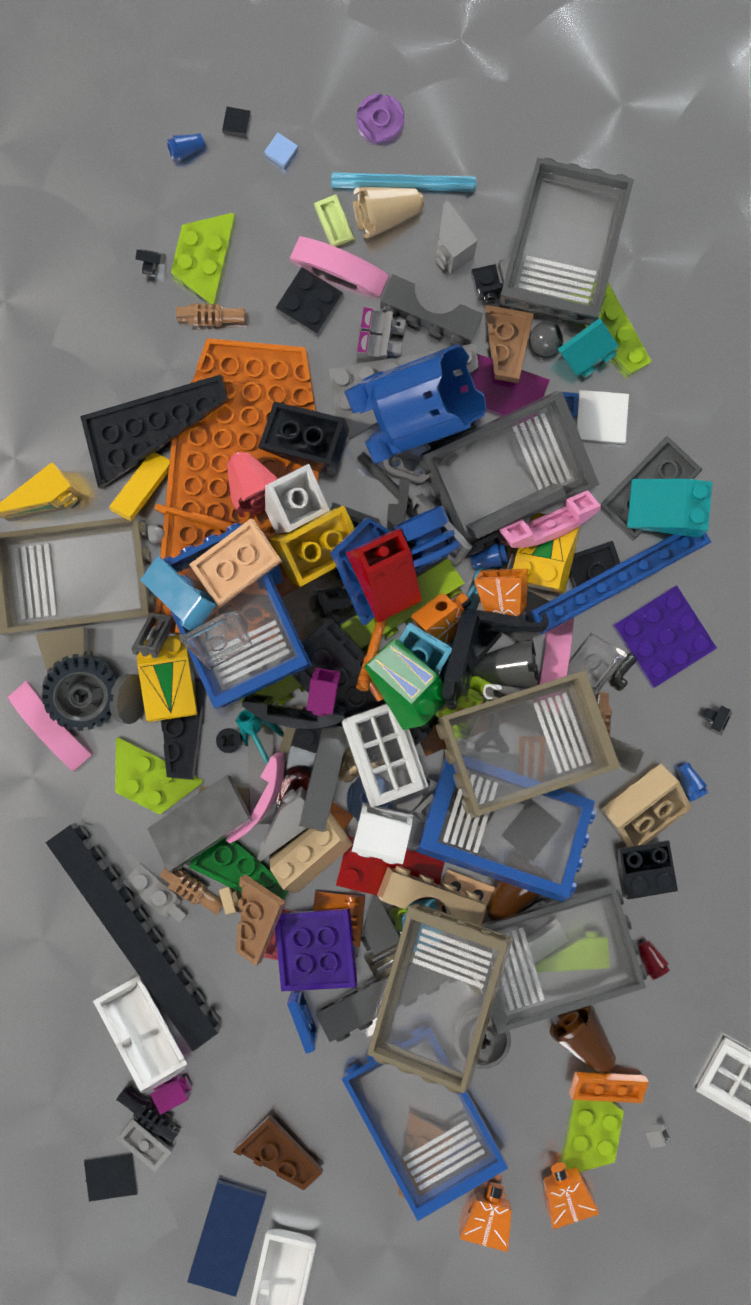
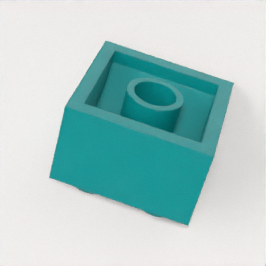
(589, 349)

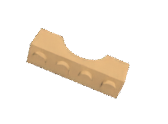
(402, 889)

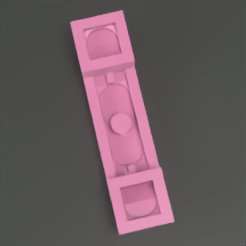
(340, 264)
(553, 525)
(556, 652)
(56, 738)
(273, 774)

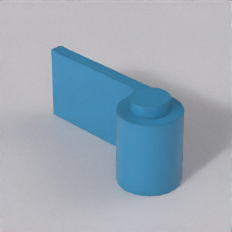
(187, 603)

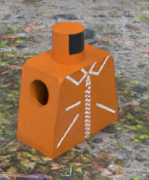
(503, 590)
(441, 616)
(567, 1196)
(487, 1219)

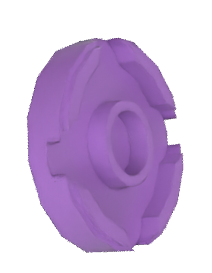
(380, 118)

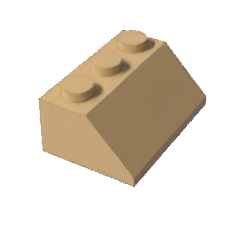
(647, 807)
(308, 855)

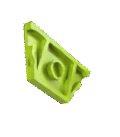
(203, 254)
(144, 780)
(592, 1134)

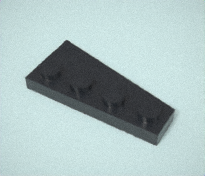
(182, 740)

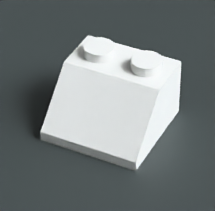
(294, 500)

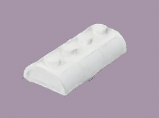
(140, 1034)
(283, 1268)

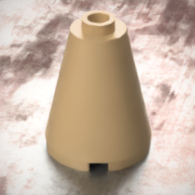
(385, 207)

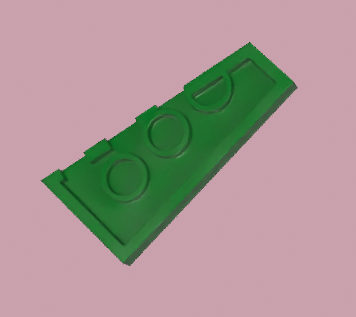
(229, 861)

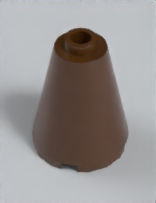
(509, 900)
(584, 1038)

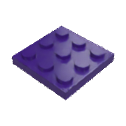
(664, 636)
(316, 950)

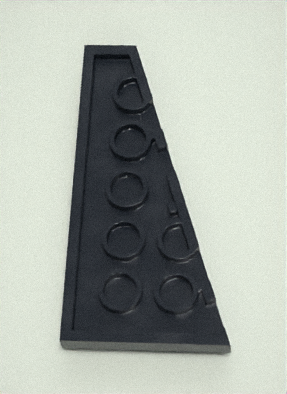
(136, 429)

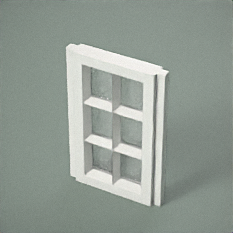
(383, 755)
(729, 1079)

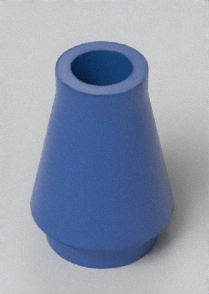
(184, 145)
(492, 557)
(691, 782)

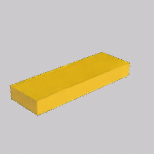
(140, 486)

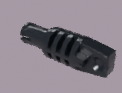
(148, 1115)

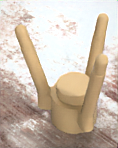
(348, 769)

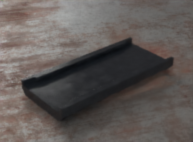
(335, 650)

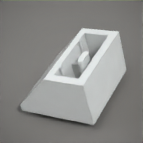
(382, 834)

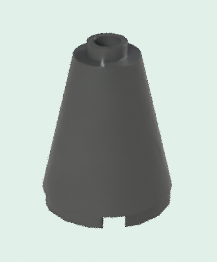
(510, 666)

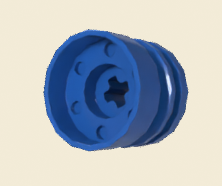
(427, 536)

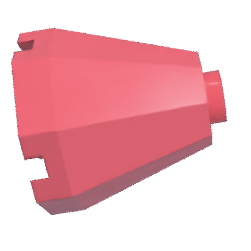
(248, 483)

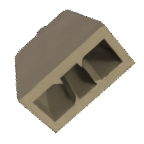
(62, 643)

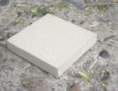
(602, 416)

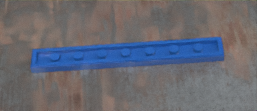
(618, 579)

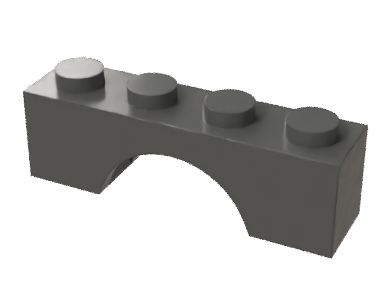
(458, 324)

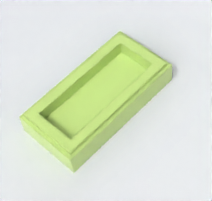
(334, 221)

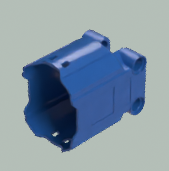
(418, 402)

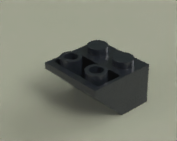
(646, 870)

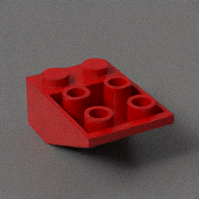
(386, 574)

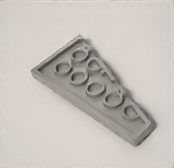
(348, 376)

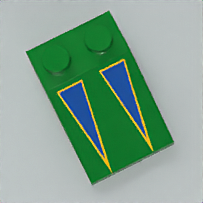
(406, 684)

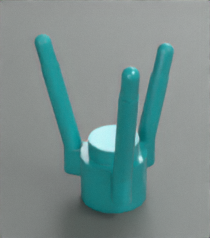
(252, 724)

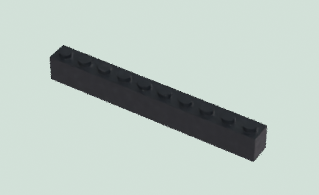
(134, 936)

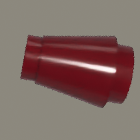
(652, 960)

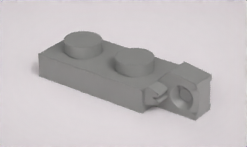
(155, 893)

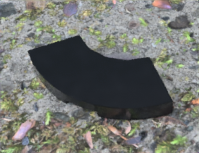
(485, 543)

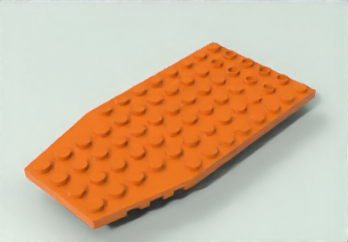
(199, 456)

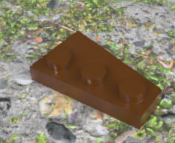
(275, 1149)

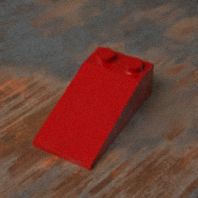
(367, 873)

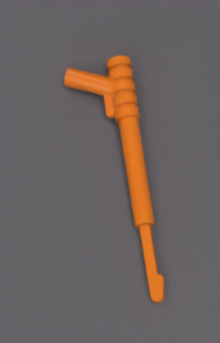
(211, 521)
(364, 681)

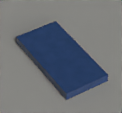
(226, 1238)

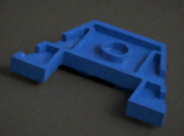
(362, 533)

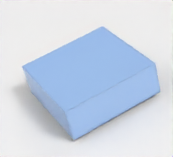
(281, 150)

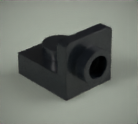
(487, 283)

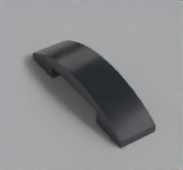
(263, 707)

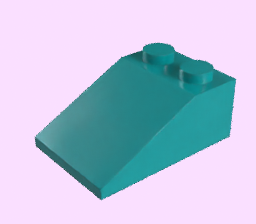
(670, 506)

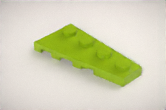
(631, 351)

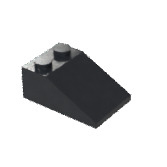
(305, 437)
(303, 750)

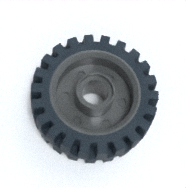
(73, 675)

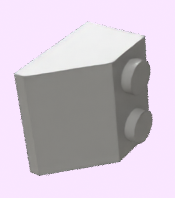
(455, 240)

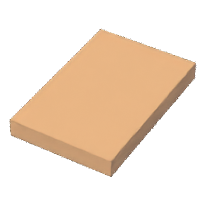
(235, 562)

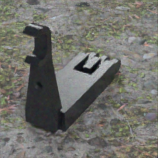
(467, 646)

